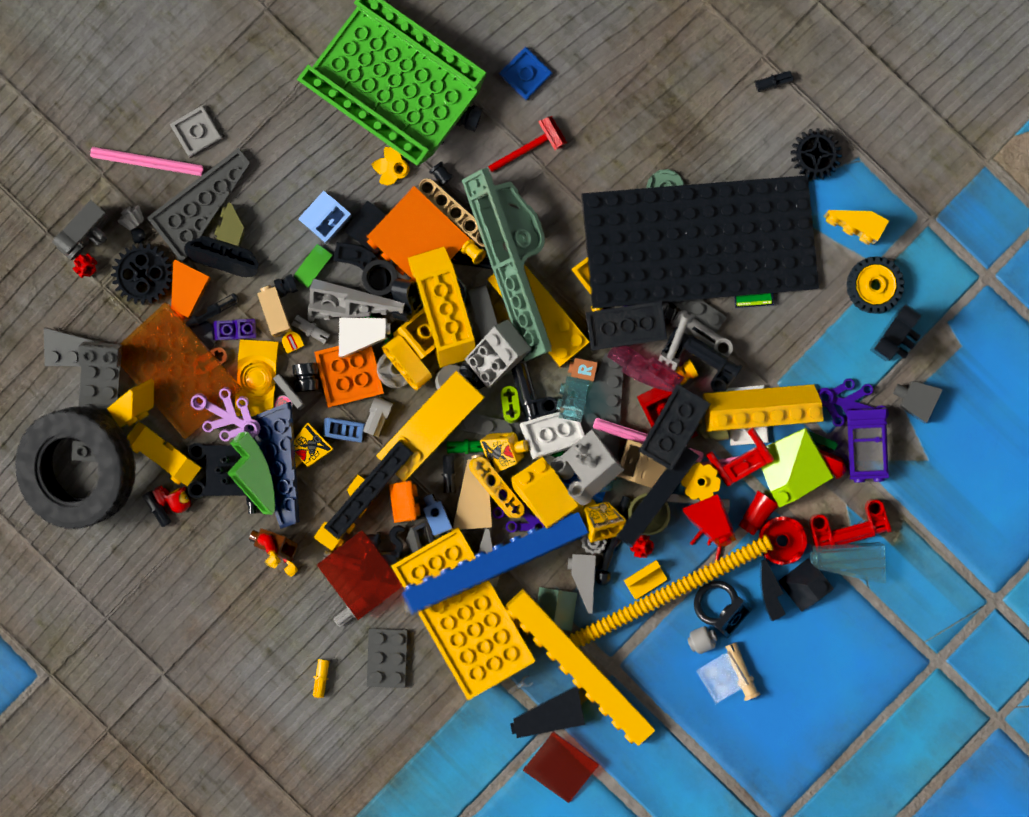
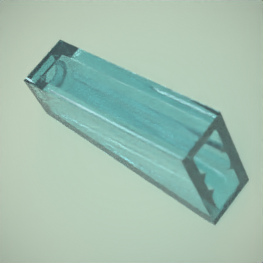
(853, 560)

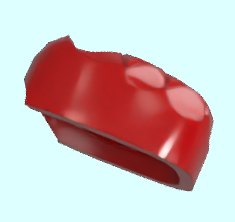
(834, 463)

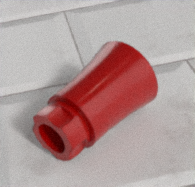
(758, 513)

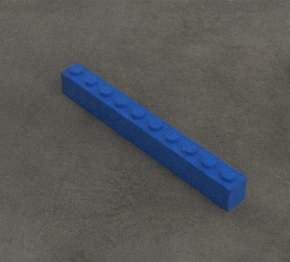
(492, 564)

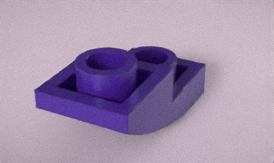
(235, 329)

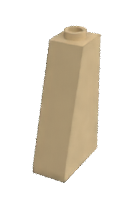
(474, 502)

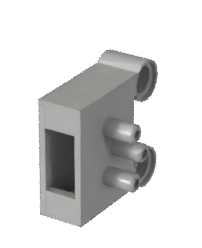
(592, 464)

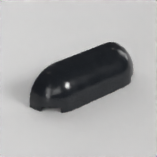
(222, 256)

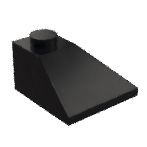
(805, 585)

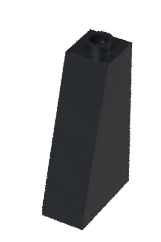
(554, 714)

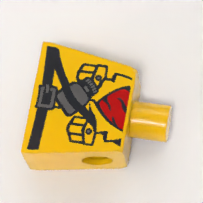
(310, 446)
(503, 449)

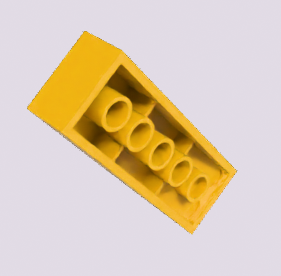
(562, 333)
(434, 422)

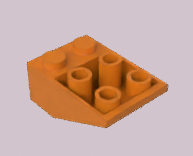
(403, 501)

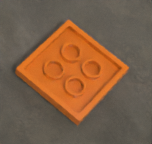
(348, 377)

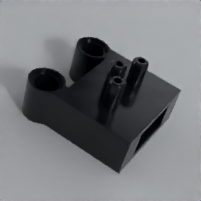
(895, 333)
(218, 462)

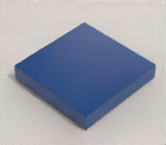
(525, 73)

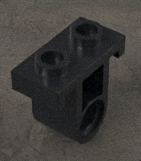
(407, 293)

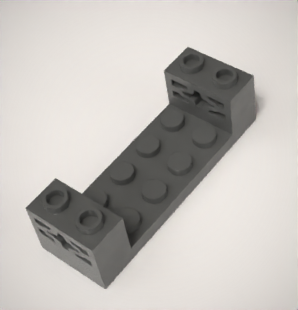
(98, 385)

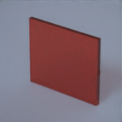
(360, 575)

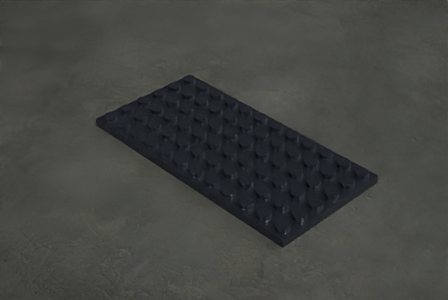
(699, 241)

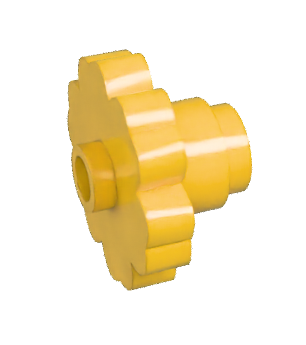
(711, 483)

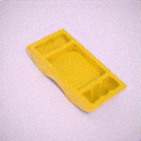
(255, 375)

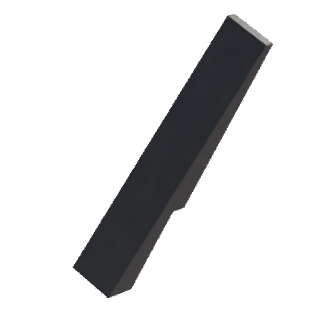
(656, 499)

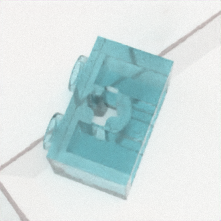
(573, 399)

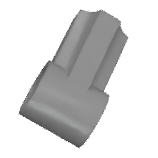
(379, 413)

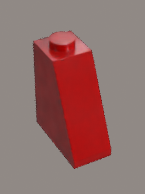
(711, 520)

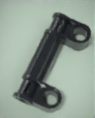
(725, 368)
(526, 392)

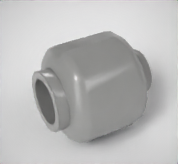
(702, 640)

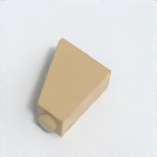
(274, 311)

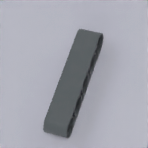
(483, 311)

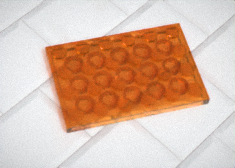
(179, 365)

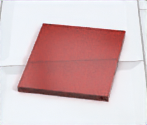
(561, 767)

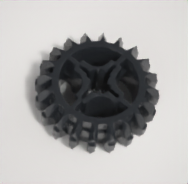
(825, 154)

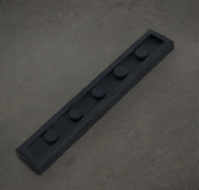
(368, 489)

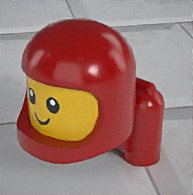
(177, 499)

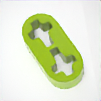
(505, 404)

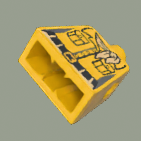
(602, 521)

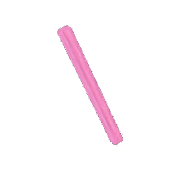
(146, 161)
(627, 433)

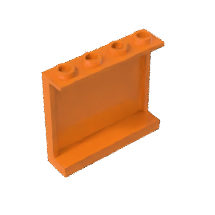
(415, 228)

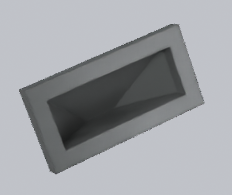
(419, 536)

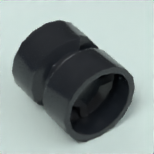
(470, 118)
(305, 377)

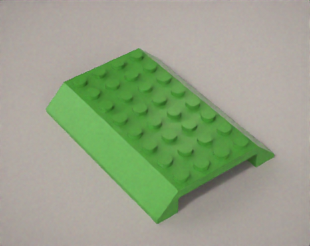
(395, 79)

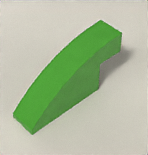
(253, 473)

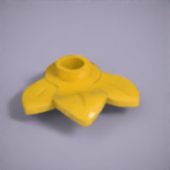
(388, 165)

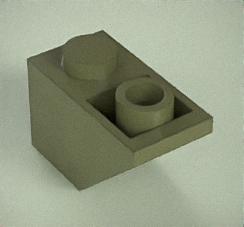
(231, 227)

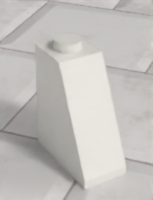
(361, 333)

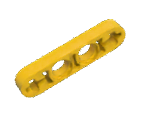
(494, 489)

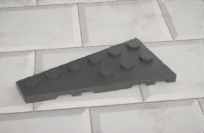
(194, 208)
(605, 402)

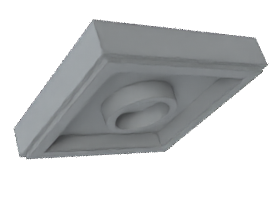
(196, 131)
(289, 392)

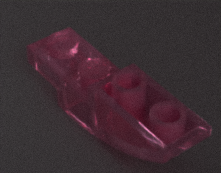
(643, 370)

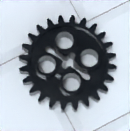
(130, 286)

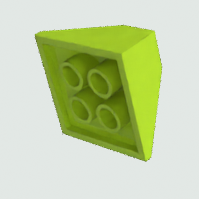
(796, 467)

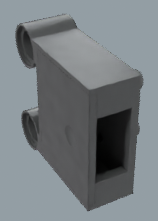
(81, 230)

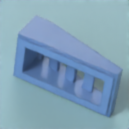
(326, 428)

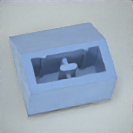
(325, 217)

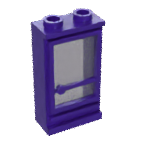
(867, 444)

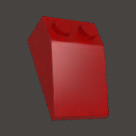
(653, 403)

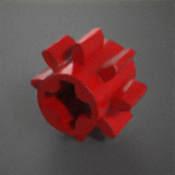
(85, 265)
(643, 547)

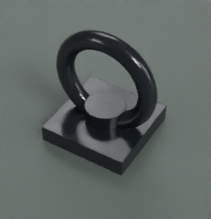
(730, 616)

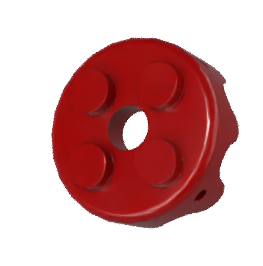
(795, 540)

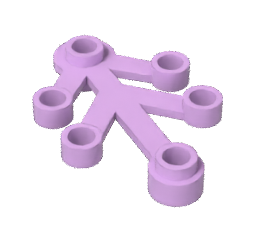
(228, 416)

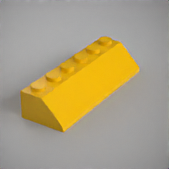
(763, 408)

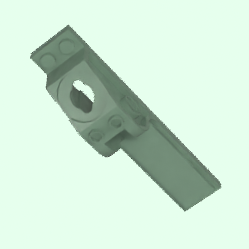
(523, 238)

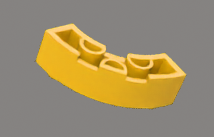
(165, 455)

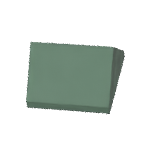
(558, 606)

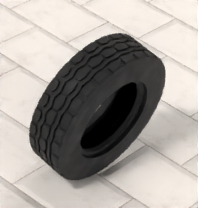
(37, 476)

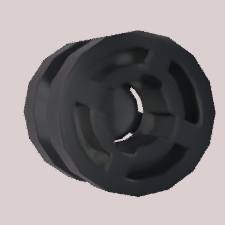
(285, 285)

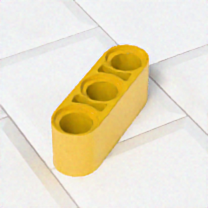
(407, 362)

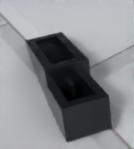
(770, 591)

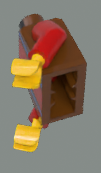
(276, 547)

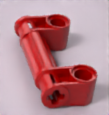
(854, 532)

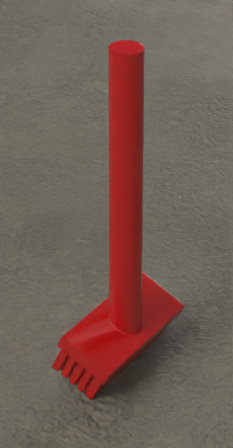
(551, 133)

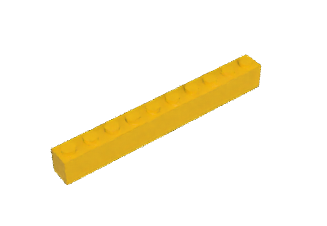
(580, 667)

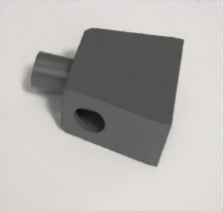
(918, 399)

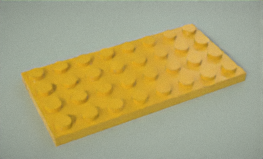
(469, 627)

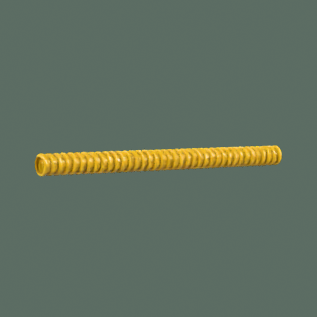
(671, 591)

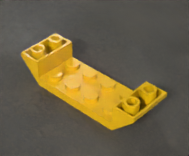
(443, 305)

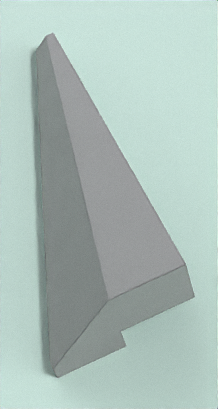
(333, 300)

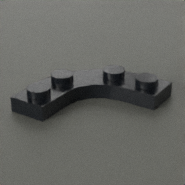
(361, 257)

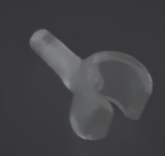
(521, 684)

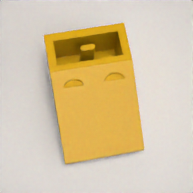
(861, 223)

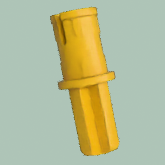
(321, 678)

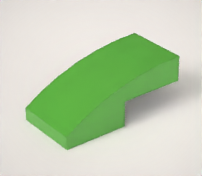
(312, 265)

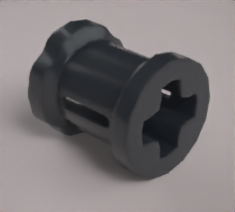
(441, 174)

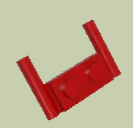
(744, 463)

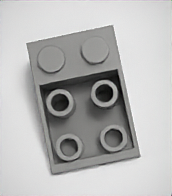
(497, 353)

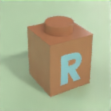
(583, 369)

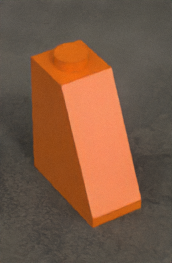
(187, 289)

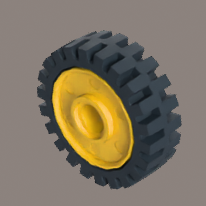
(890, 283)

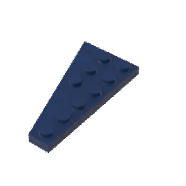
(278, 448)

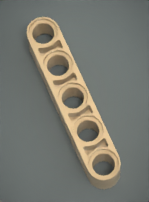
(448, 207)

